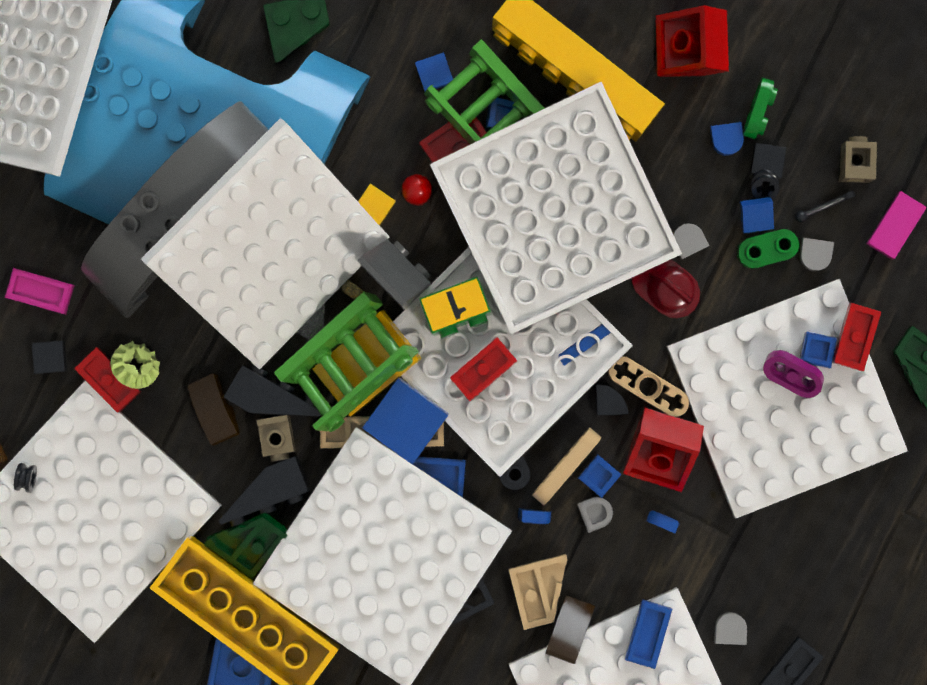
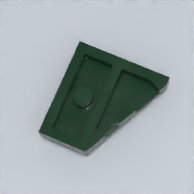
(293, 24)
(912, 358)
(249, 543)

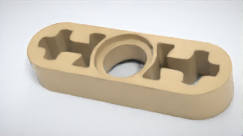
(671, 392)
(566, 466)

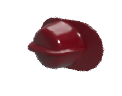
(668, 289)

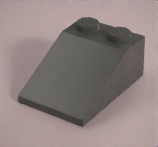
(395, 273)

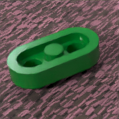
(764, 96)
(768, 249)

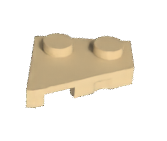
(538, 589)

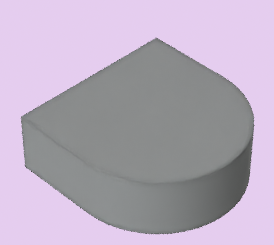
(690, 239)
(815, 253)
(595, 513)
(730, 629)

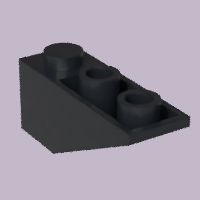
(260, 395)
(273, 485)

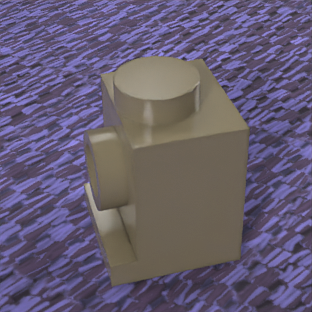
(866, 152)
(282, 426)

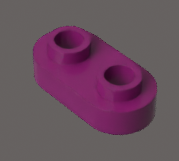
(793, 374)

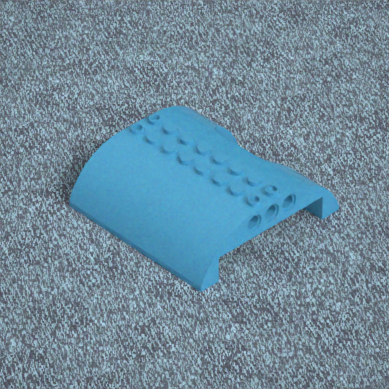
(156, 94)

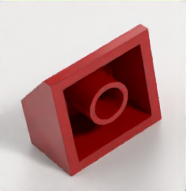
(692, 42)
(664, 449)

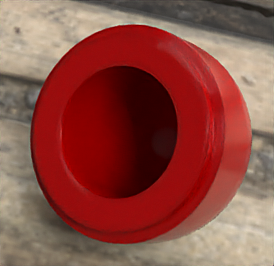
(416, 189)

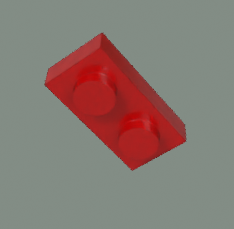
(856, 337)
(483, 369)
(98, 373)

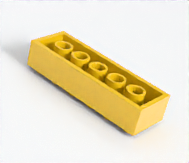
(573, 62)
(244, 616)

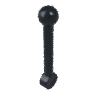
(801, 216)

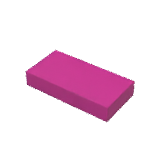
(896, 225)
(39, 291)

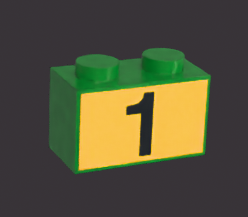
(456, 307)

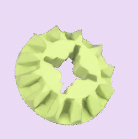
(127, 373)

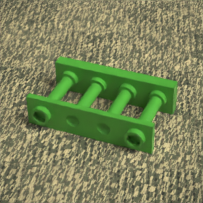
(503, 83)
(319, 350)

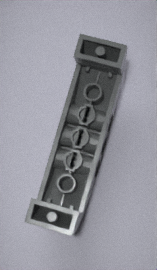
(116, 255)

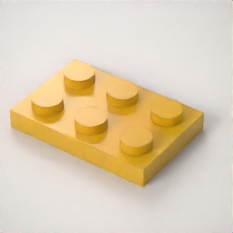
(375, 352)

